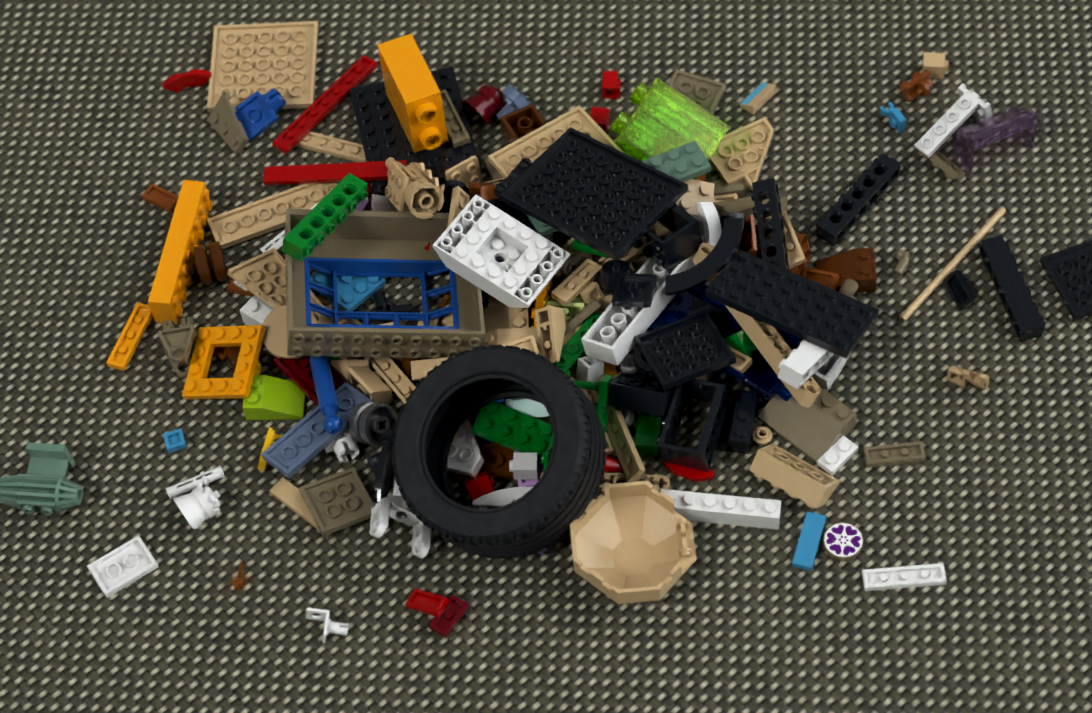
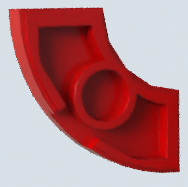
(181, 81)
(689, 473)

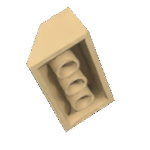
(793, 475)

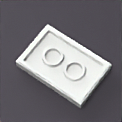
(122, 566)

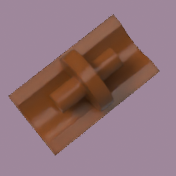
(918, 85)

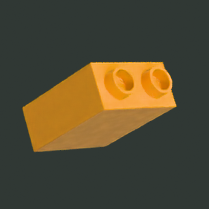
(413, 93)

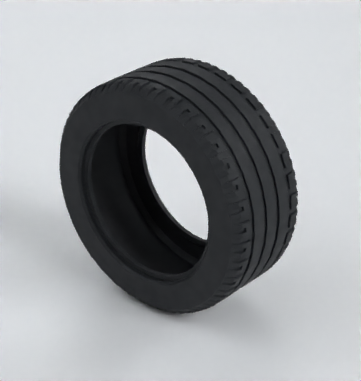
(440, 408)

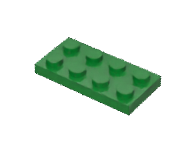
(512, 429)

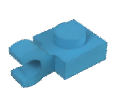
(896, 118)

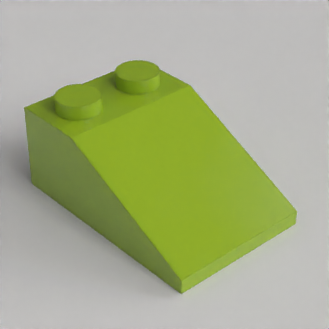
(274, 400)

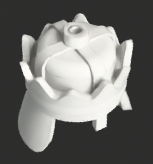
(199, 505)

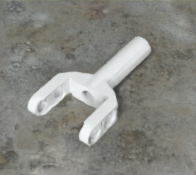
(396, 508)

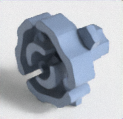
(514, 99)

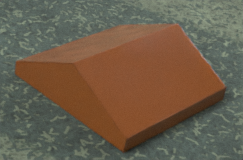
(749, 237)

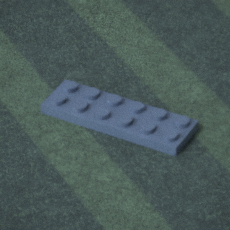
(309, 436)

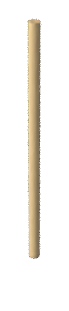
(952, 264)

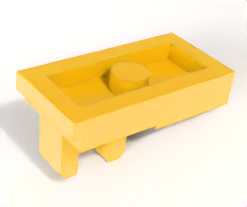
(271, 438)

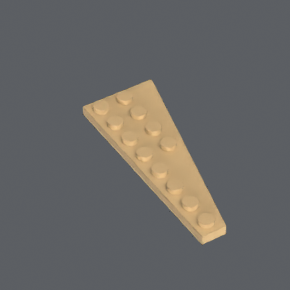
(266, 279)

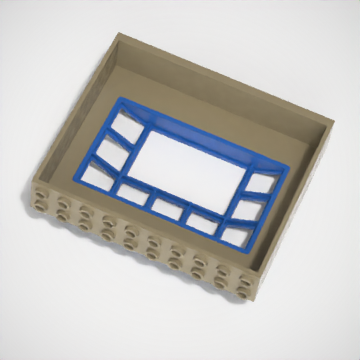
(382, 247)

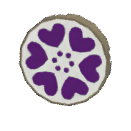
(843, 541)

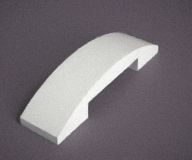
(712, 227)

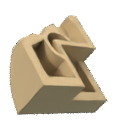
(962, 376)

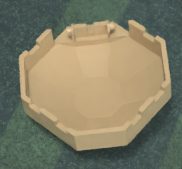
(632, 543)

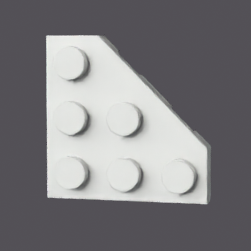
(465, 453)

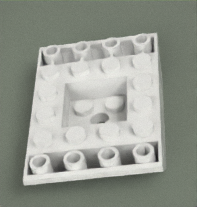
(487, 232)

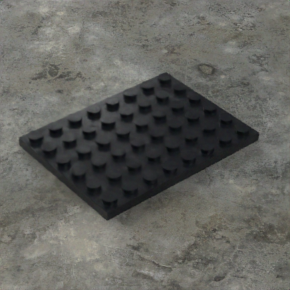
(385, 138)
(594, 193)

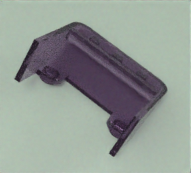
(992, 129)

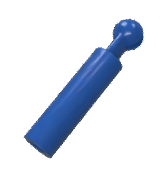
(326, 393)

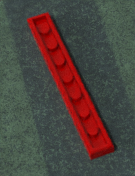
(324, 104)
(325, 172)

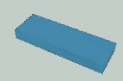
(809, 541)

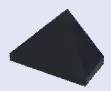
(960, 289)

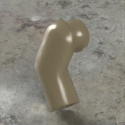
(904, 257)

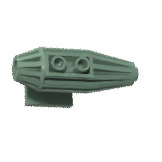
(44, 484)

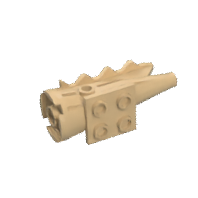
(414, 187)

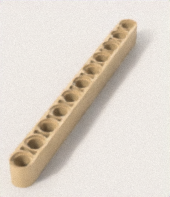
(767, 341)

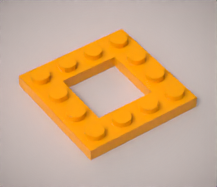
(199, 386)

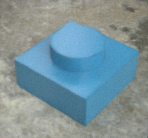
(174, 440)

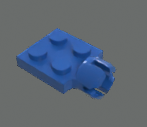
(259, 112)

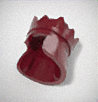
(486, 102)

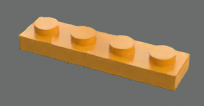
(130, 337)

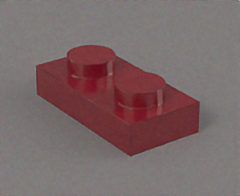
(450, 617)

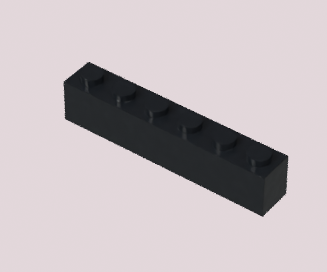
(1011, 288)

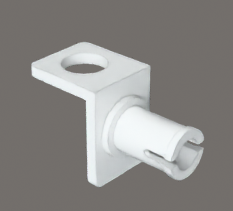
(330, 626)

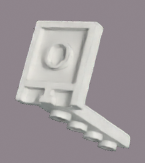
(964, 107)

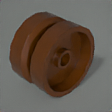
(210, 263)

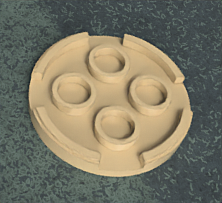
(276, 332)

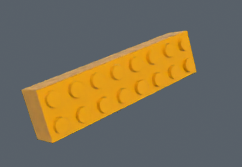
(178, 255)

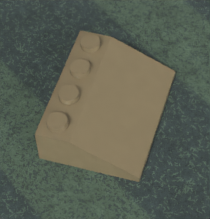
(811, 428)

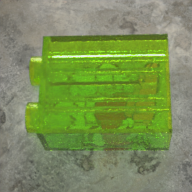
(664, 122)

